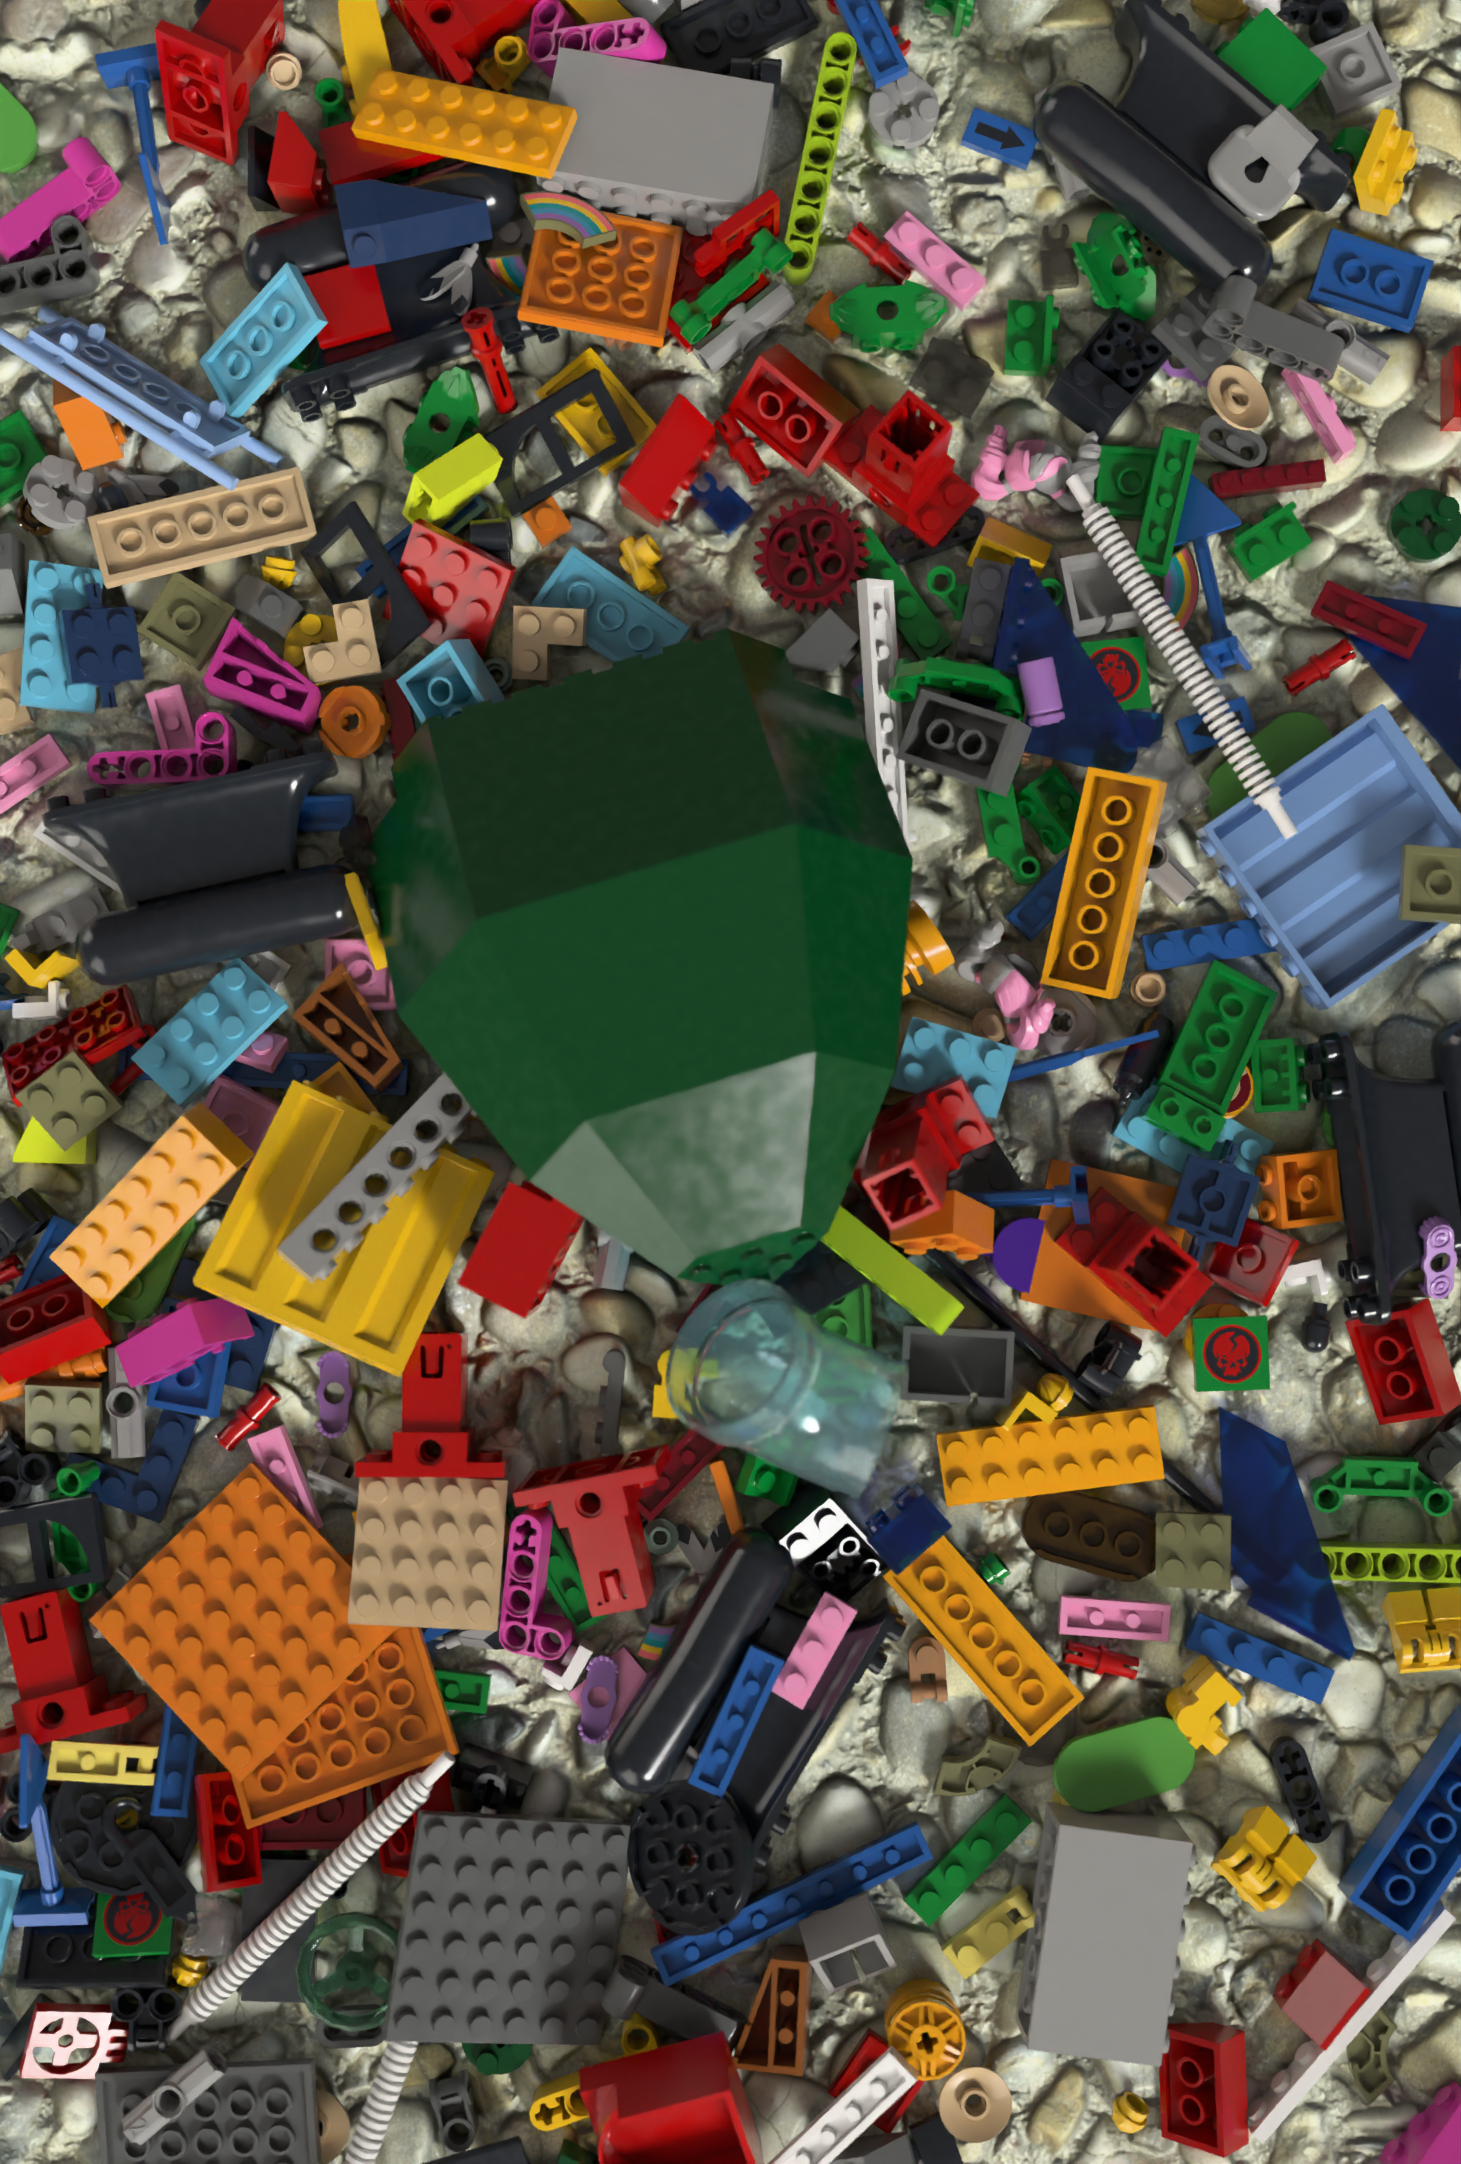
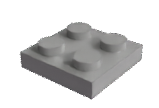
(1356, 71)

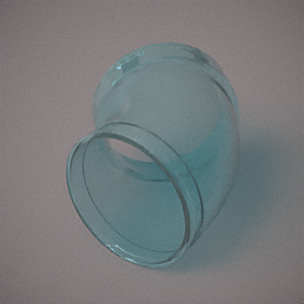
(783, 1387)

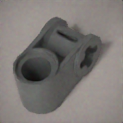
(454, 2104)

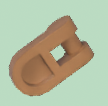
(926, 1657)

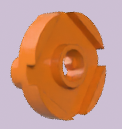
(372, 726)

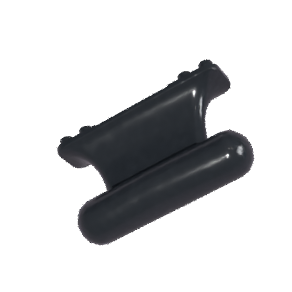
(1156, 143)
(422, 331)
(206, 870)
(1394, 1162)
(697, 1668)

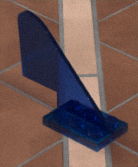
(1430, 679)
(1094, 724)

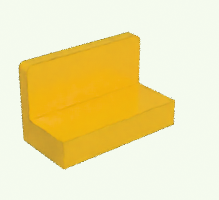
(1003, 543)
(39, 972)
(1020, 1400)

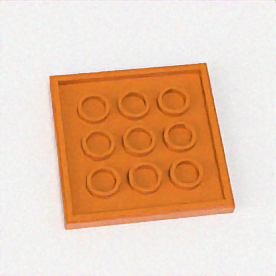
(607, 288)
(1061, 1280)

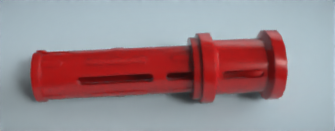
(487, 348)

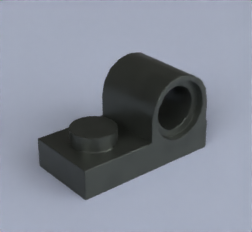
(1441, 1448)

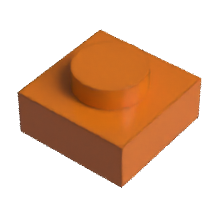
(820, 320)
(547, 522)

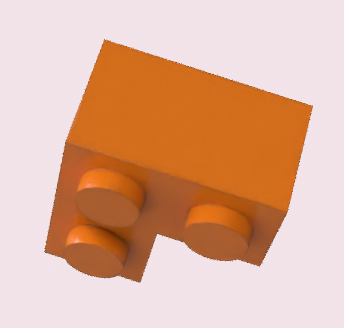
(88, 427)
(958, 1227)

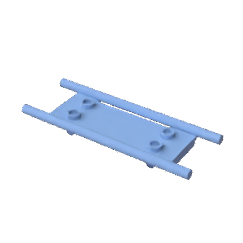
(195, 427)

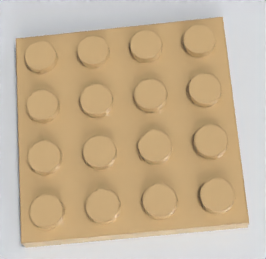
(428, 1552)

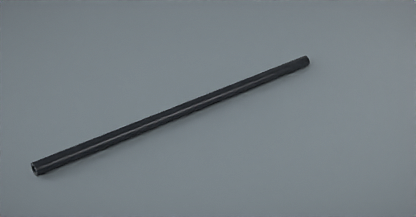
(1054, 1365)

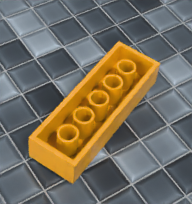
(1103, 882)
(151, 1204)

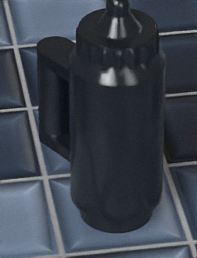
(1143, 1059)

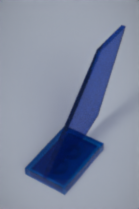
(1275, 1537)

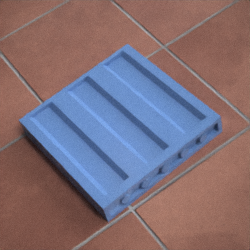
(1336, 883)

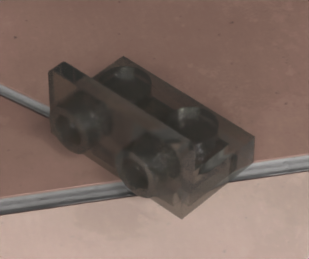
(952, 377)

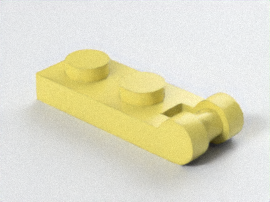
(101, 1762)
(989, 1932)

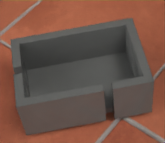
(958, 1364)

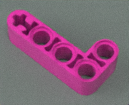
(556, 27)
(74, 192)
(164, 761)
(533, 1582)

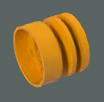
(923, 947)
(922, 2008)

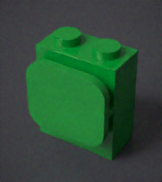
(1273, 60)

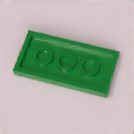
(1217, 1037)

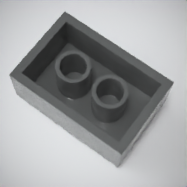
(964, 742)

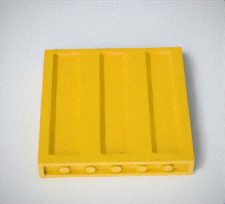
(390, 1280)

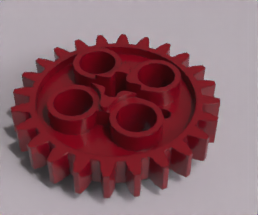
(841, 544)

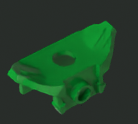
(1130, 293)
(857, 315)
(448, 395)

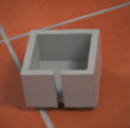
(1093, 595)
(835, 1931)

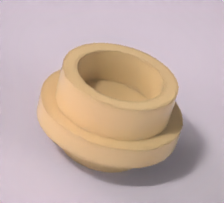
(283, 70)
(1148, 989)
(989, 1024)

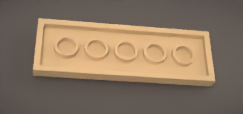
(202, 527)

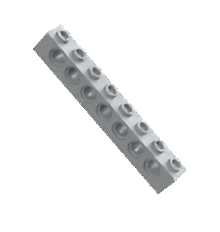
(299, 1247)

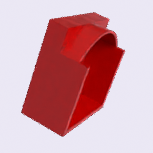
(521, 1249)
(672, 2106)

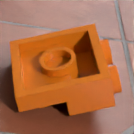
(1299, 1189)

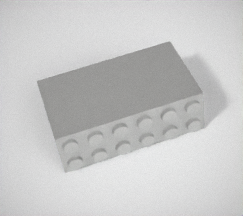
(660, 139)
(1105, 1934)

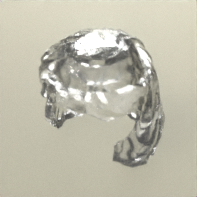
(215, 1926)

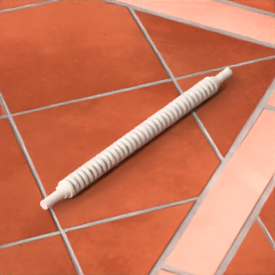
(1111, 542)
(308, 1897)
(383, 2097)

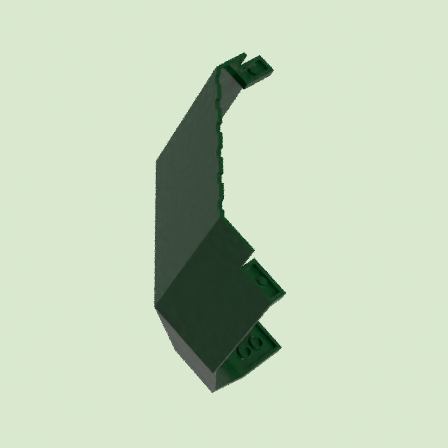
(658, 943)

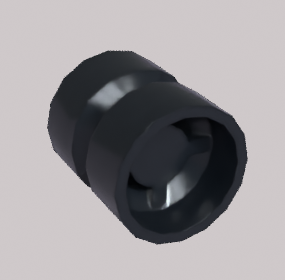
(765, 71)

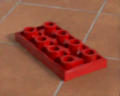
(361, 159)
(93, 1030)

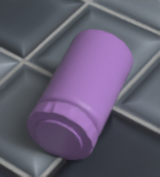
(1041, 692)

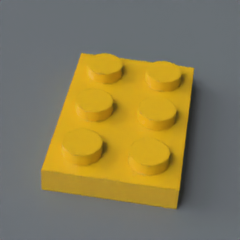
(585, 420)

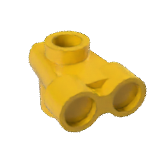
(502, 68)
(639, 561)

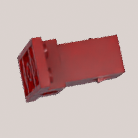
(458, 31)
(213, 70)
(905, 467)
(917, 1147)
(1135, 1262)
(435, 1410)
(602, 1514)
(57, 1674)

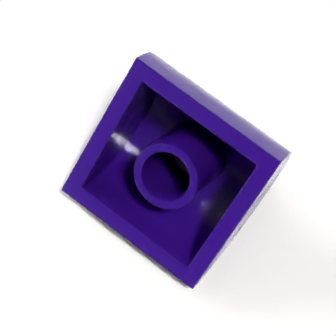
(1015, 1251)

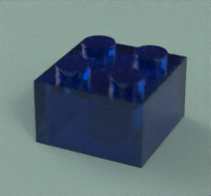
(906, 1527)

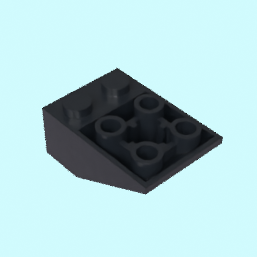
(1108, 375)
(825, 1543)

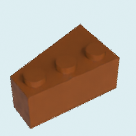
(349, 1030)
(779, 2021)

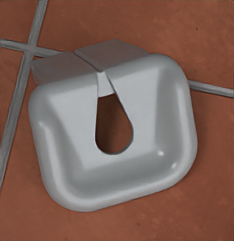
(1280, 142)

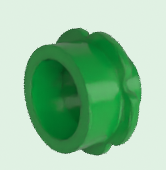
(993, 1568)

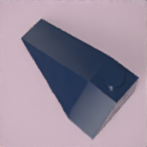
(401, 222)

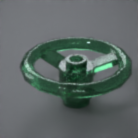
(353, 1970)

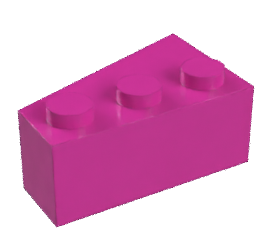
(260, 681)
(181, 1338)
(1431, 2135)

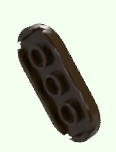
(1091, 1535)

